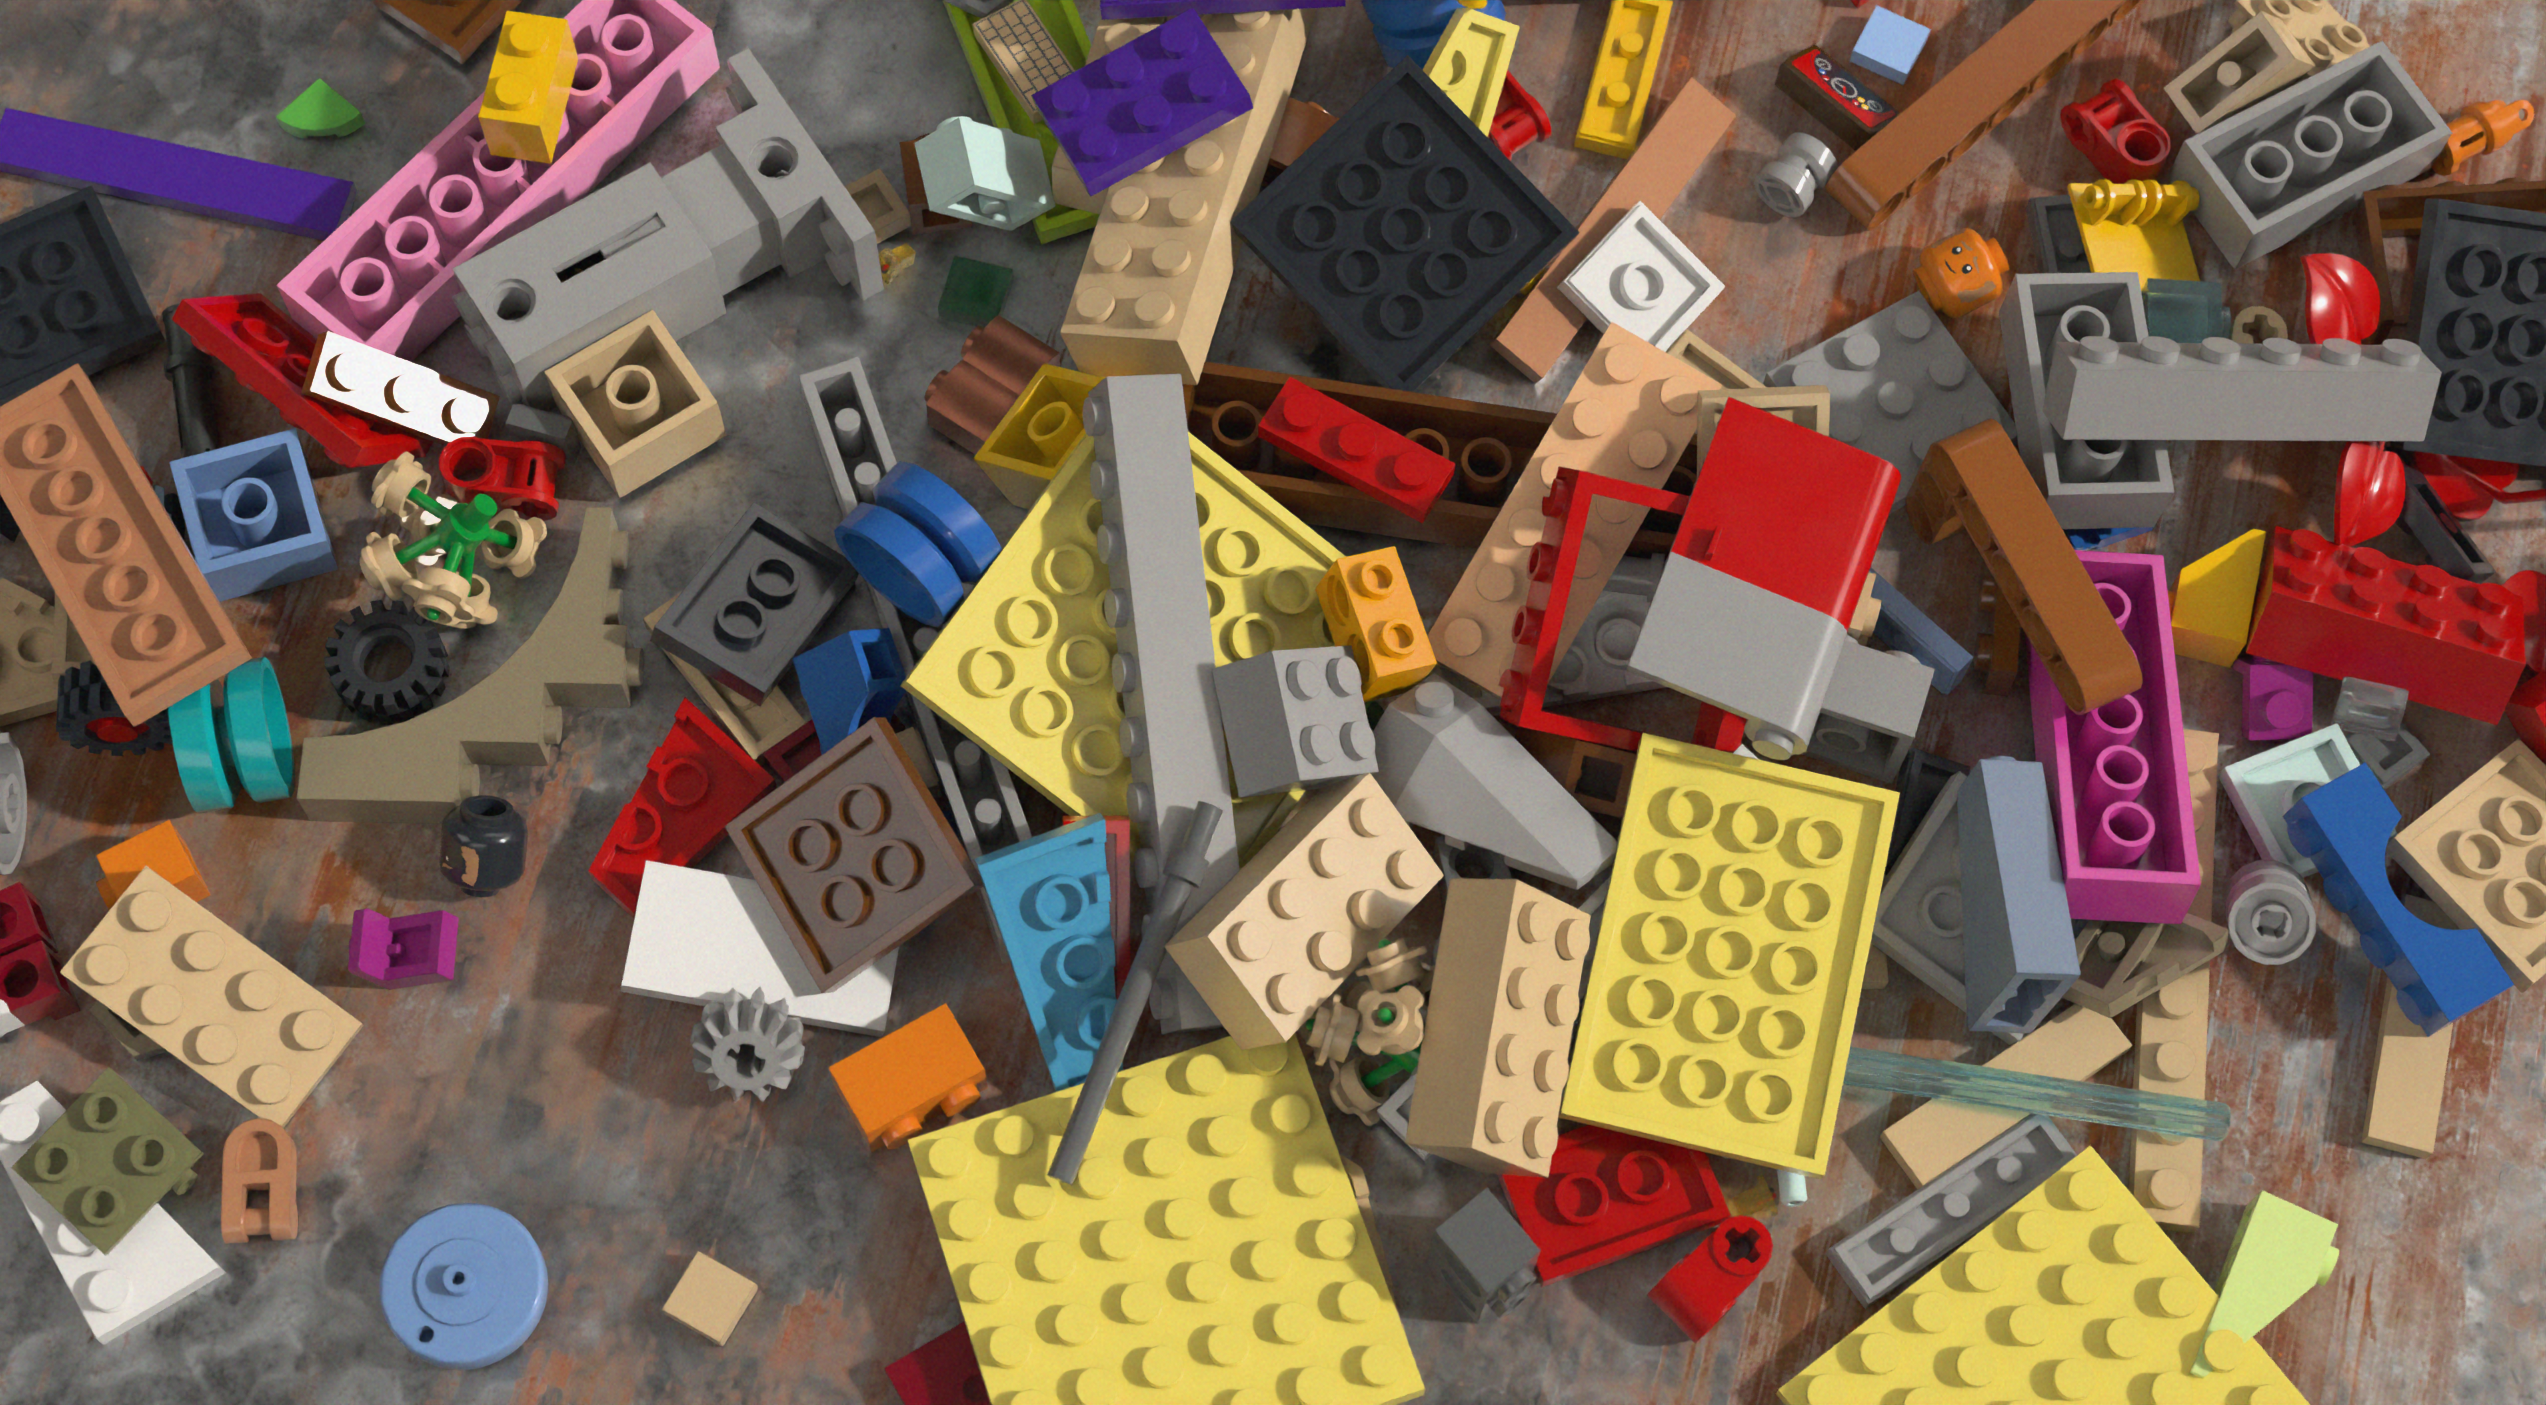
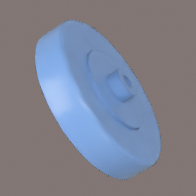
(463, 1286)

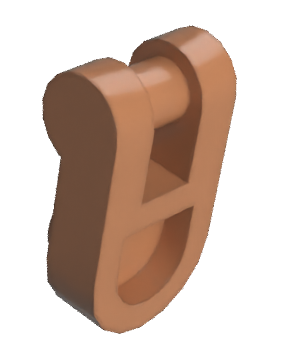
(255, 1159)

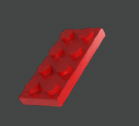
(273, 359)

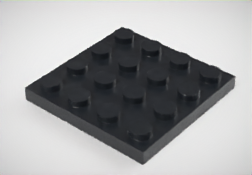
(1403, 228)
(2484, 327)

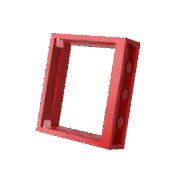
(1540, 621)

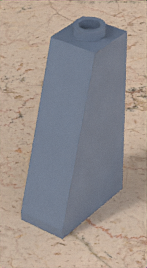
(2013, 898)

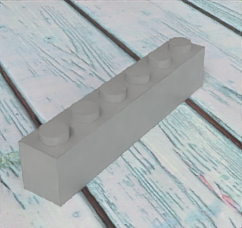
(2240, 390)

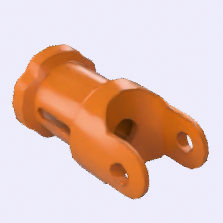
(2481, 130)

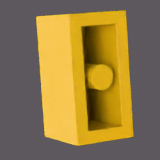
(528, 87)

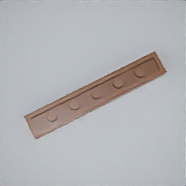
(1651, 174)

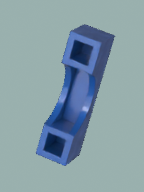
(852, 683)
(2433, 968)

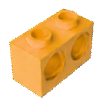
(1375, 612)

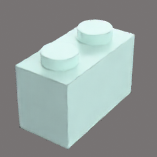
(984, 173)

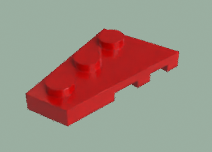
(681, 807)

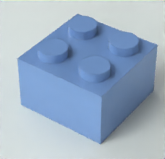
(253, 515)

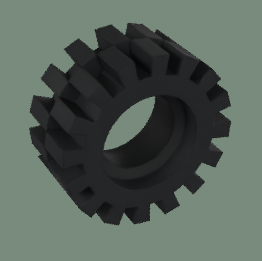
(369, 632)

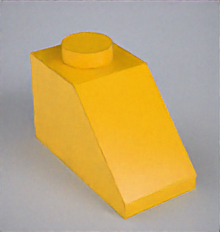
(2215, 601)

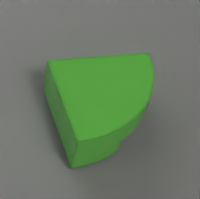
(320, 113)

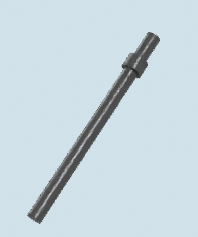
(1183, 871)

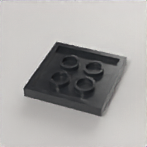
(67, 295)

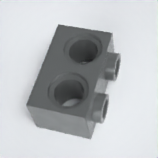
(1484, 1257)

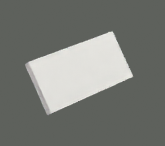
(717, 932)

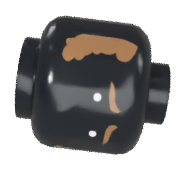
(483, 845)

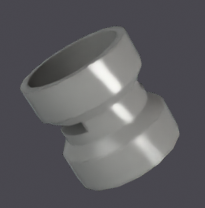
(1799, 170)

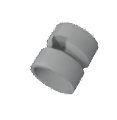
(2269, 912)

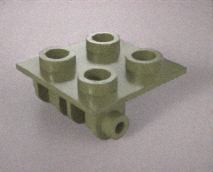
(109, 1161)

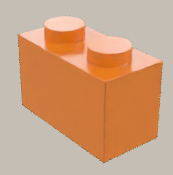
(910, 1079)

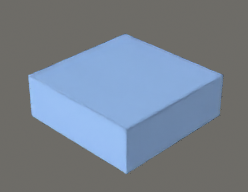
(1889, 45)

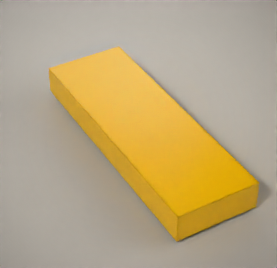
(1623, 76)

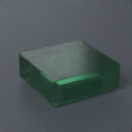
(975, 292)

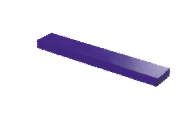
(173, 175)

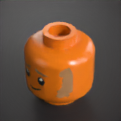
(1960, 272)

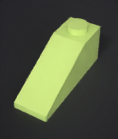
(2269, 1266)

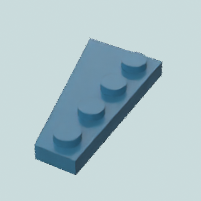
(1057, 932)

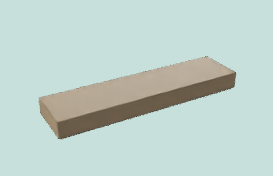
(2407, 1067)
(1948, 1131)

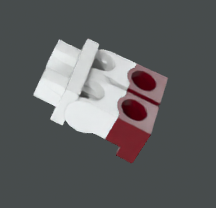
(29, 964)

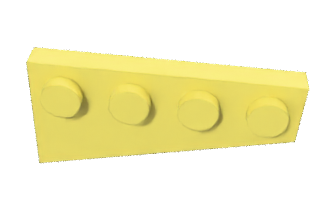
(1473, 63)

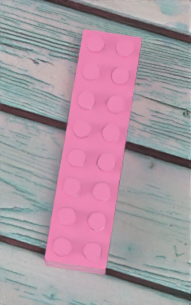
(392, 262)

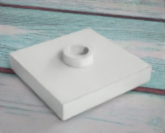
(1642, 281)

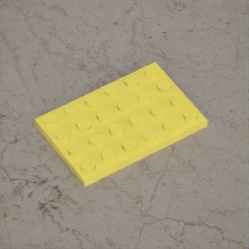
(1730, 956)

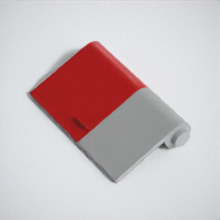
(1766, 574)

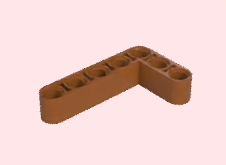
(1984, 488)

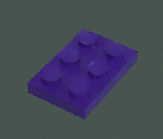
(1142, 101)

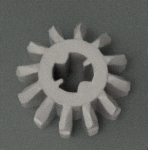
(772, 1050)

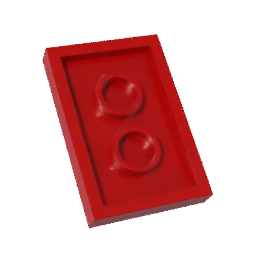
(1612, 1200)

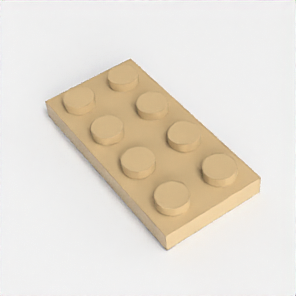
(212, 998)

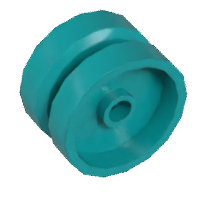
(234, 739)

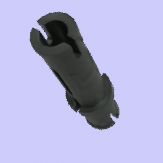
(192, 391)

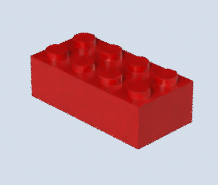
(2388, 624)

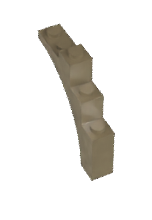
(509, 718)

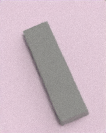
(1949, 1209)

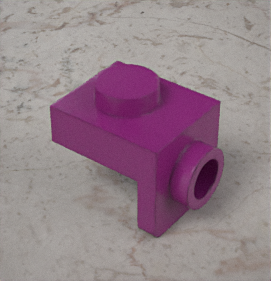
(2274, 699)
(403, 948)

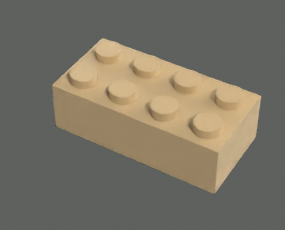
(1304, 912)
(1499, 1027)

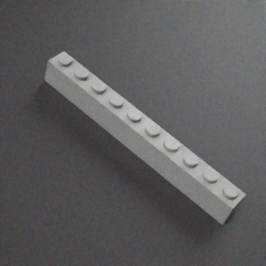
(1163, 650)
(970, 779)

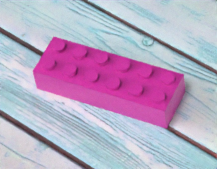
(2122, 769)

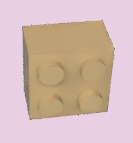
(636, 403)

